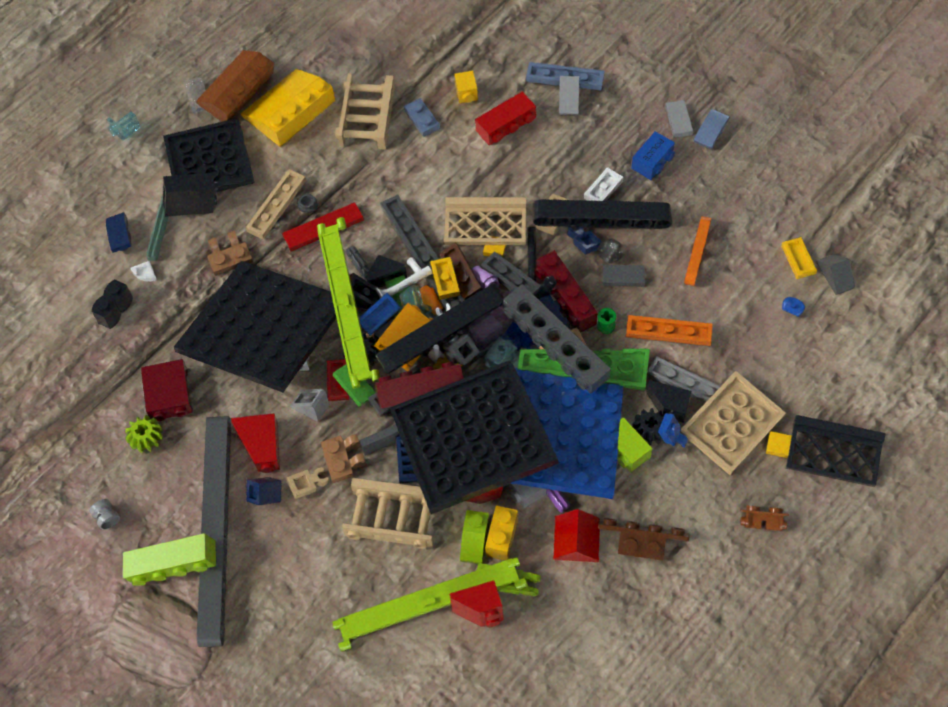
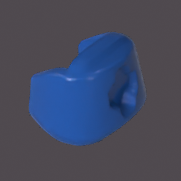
(793, 306)

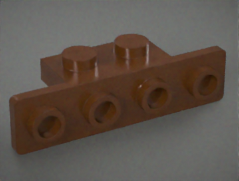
(642, 541)

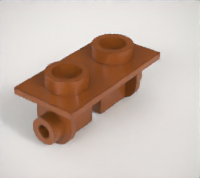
(754, 518)

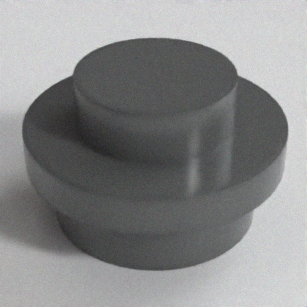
(307, 203)

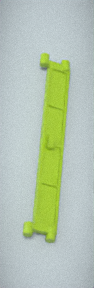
(345, 304)
(423, 601)

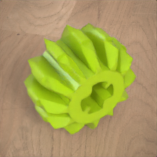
(138, 440)

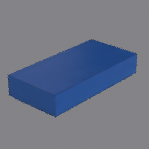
(379, 314)

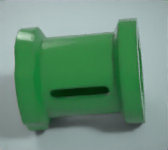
(605, 315)

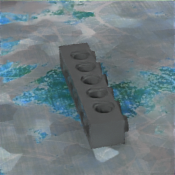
(523, 299)

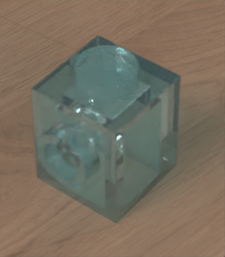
(500, 352)

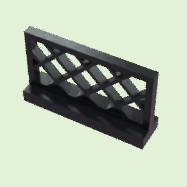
(833, 432)

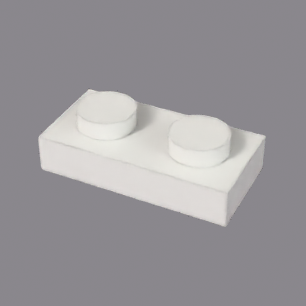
(604, 186)

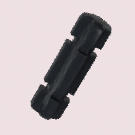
(546, 287)

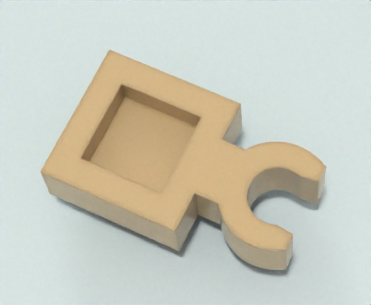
(304, 483)

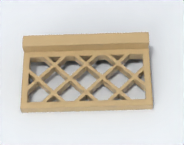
(485, 208)

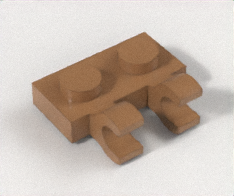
(228, 258)
(337, 459)

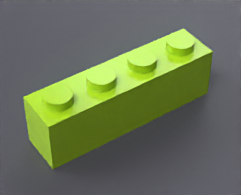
(169, 559)

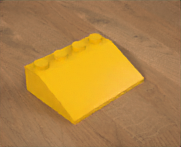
(290, 106)

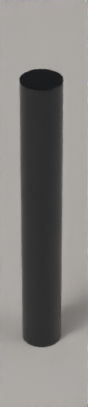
(532, 252)

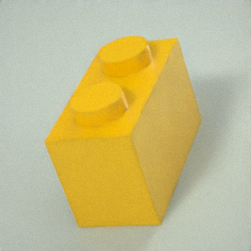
(501, 533)

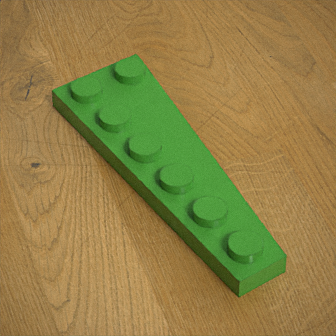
(627, 365)

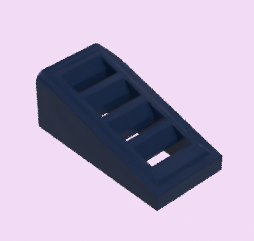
(404, 478)

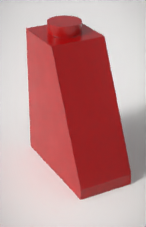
(260, 440)

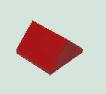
(576, 537)

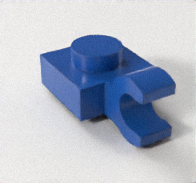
(670, 431)

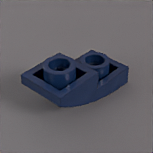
(118, 232)

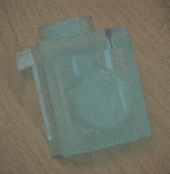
(124, 127)
(413, 297)

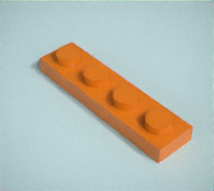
(669, 330)

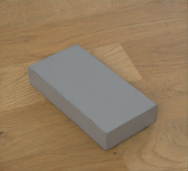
(569, 95)
(679, 119)

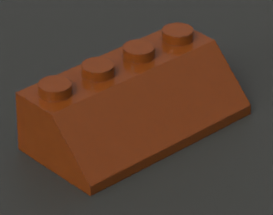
(236, 85)

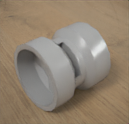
(104, 514)

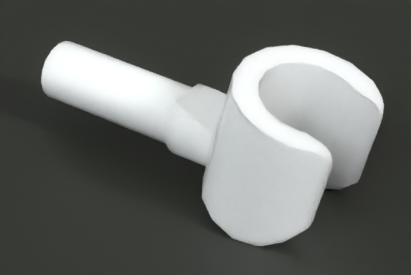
(435, 353)

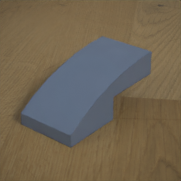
(711, 129)

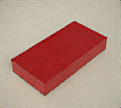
(334, 390)

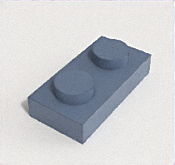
(421, 117)

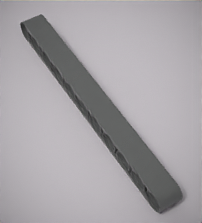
(214, 524)

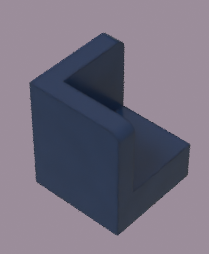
(263, 491)

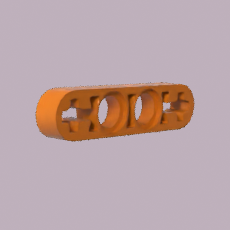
(697, 251)

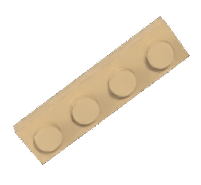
(275, 204)

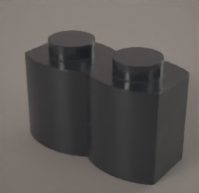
(112, 304)

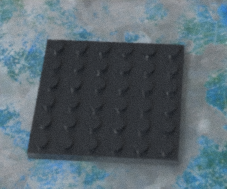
(260, 326)
(472, 436)

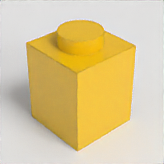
(466, 87)

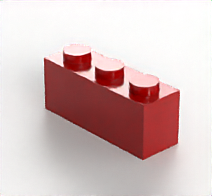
(505, 118)

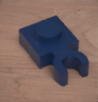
(585, 241)

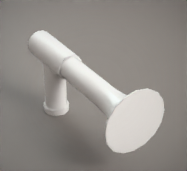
(414, 278)

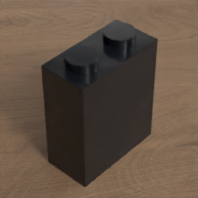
(189, 194)

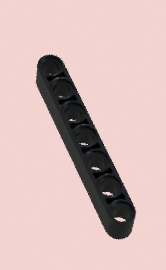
(602, 214)
(440, 328)

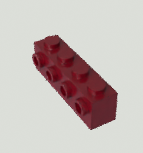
(567, 292)
(408, 386)

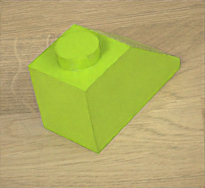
(631, 447)
(474, 536)

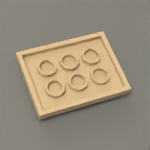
(732, 422)

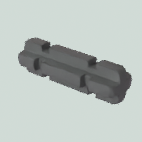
(358, 261)

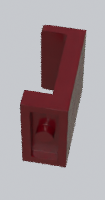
(166, 390)

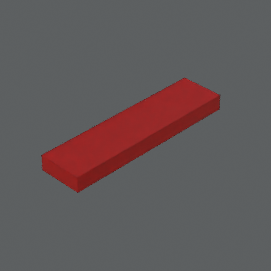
(307, 233)

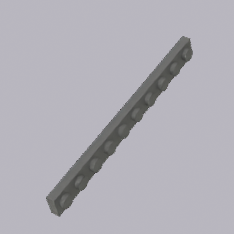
(419, 249)

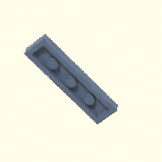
(551, 75)

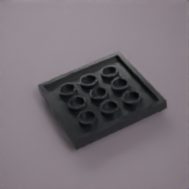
(213, 150)

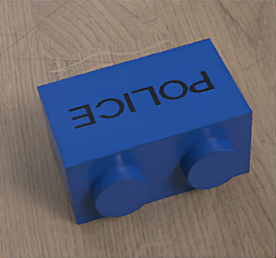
(653, 155)

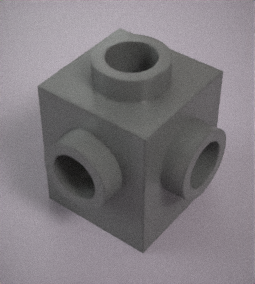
(460, 348)

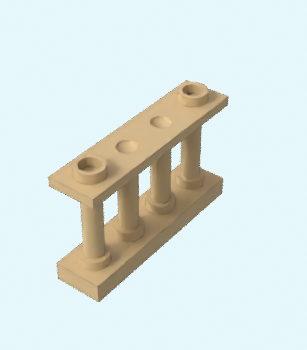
(382, 120)
(385, 492)

